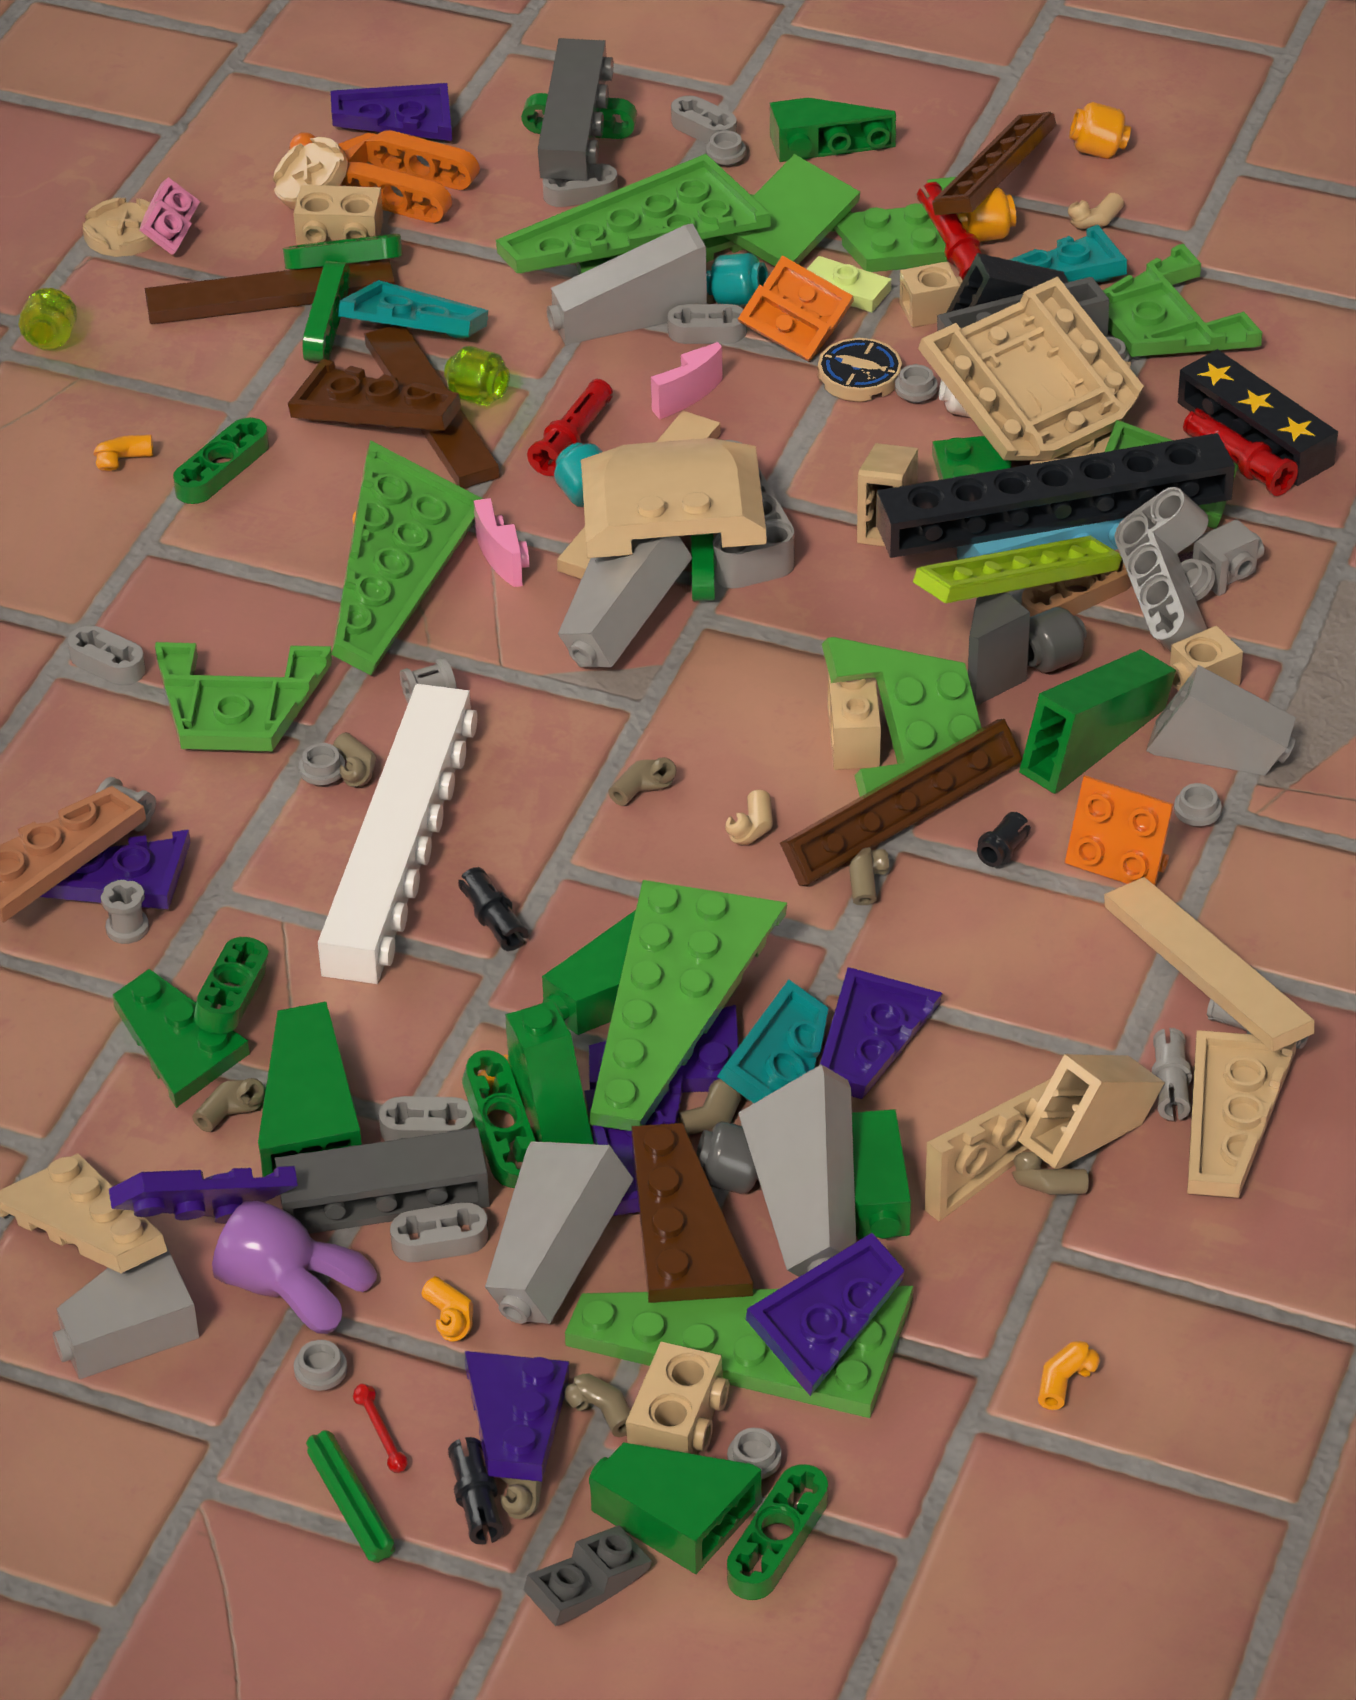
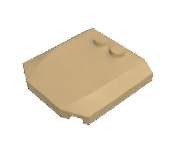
(1035, 375)
(672, 492)

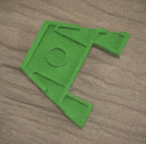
(893, 237)
(1159, 321)
(922, 696)
(237, 710)

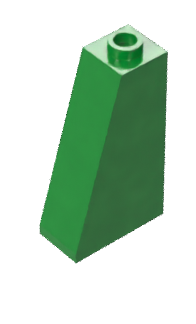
(1092, 716)
(589, 980)
(306, 1089)

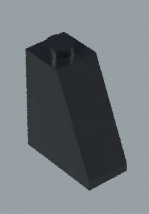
(997, 279)

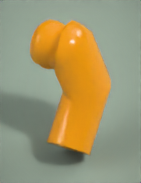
(122, 447)
(455, 1308)

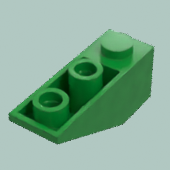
(828, 128)

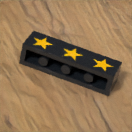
(1258, 412)

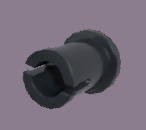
(997, 846)

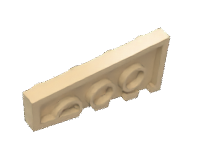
(1231, 1106)
(976, 1153)
(76, 1209)

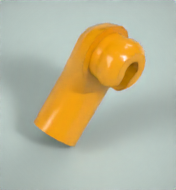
(1058, 1369)

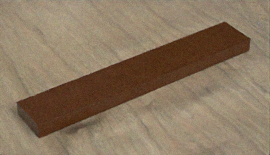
(994, 163)
(252, 292)
(459, 443)
(901, 802)

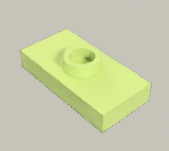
(866, 287)

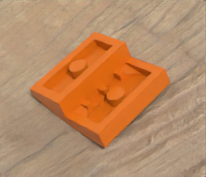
(796, 309)

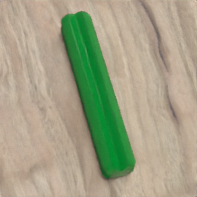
(350, 1496)

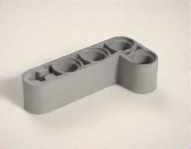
(1150, 550)
(758, 563)

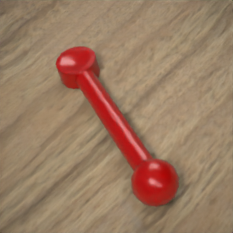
(365, 1396)

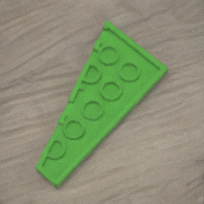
(399, 544)
(674, 982)

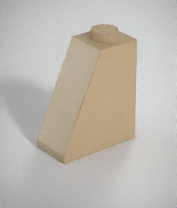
(883, 469)
(1089, 1106)

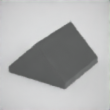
(997, 646)

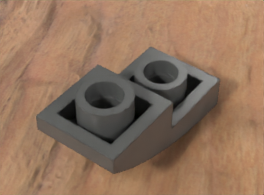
(593, 1574)

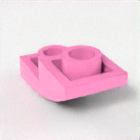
(169, 215)
(687, 384)
(500, 543)

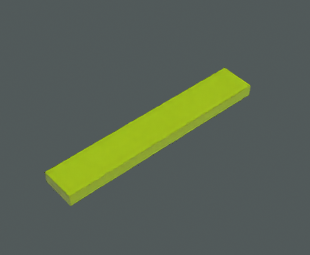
(1017, 569)

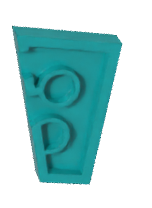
(1083, 258)
(413, 309)
(779, 1045)

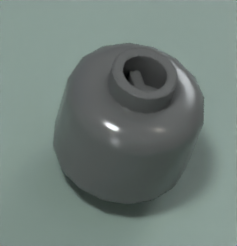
(1055, 639)
(727, 1158)

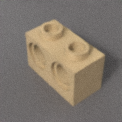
(337, 213)
(854, 723)
(678, 1400)

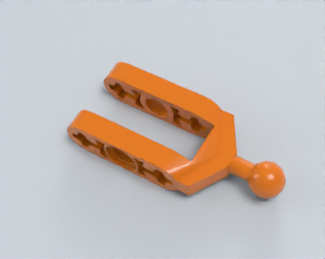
(397, 165)

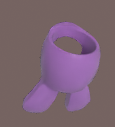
(271, 1256)

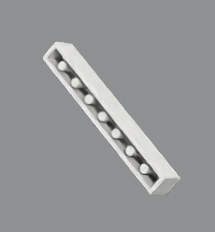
(397, 835)

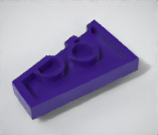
(150, 864)
(826, 1309)

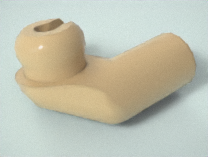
(1103, 214)
(756, 823)

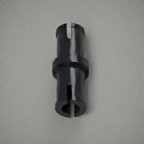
(493, 909)
(475, 1491)

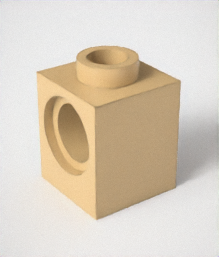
(927, 292)
(1210, 650)

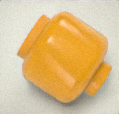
(1099, 130)
(991, 218)

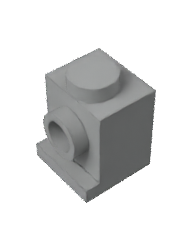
(1231, 553)

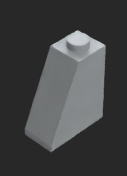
(1222, 726)
(125, 1317)

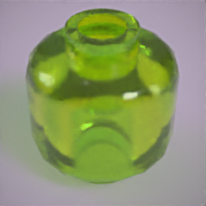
(47, 318)
(477, 375)

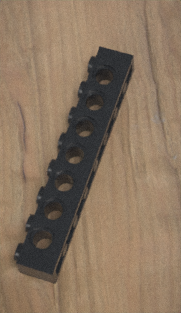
(1049, 495)

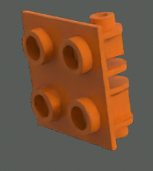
(1119, 832)

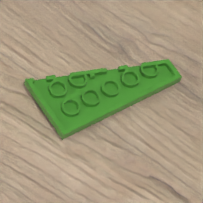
(636, 215)
(632, 1329)

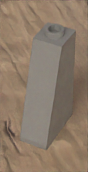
(632, 288)
(618, 599)
(806, 1165)
(553, 1225)

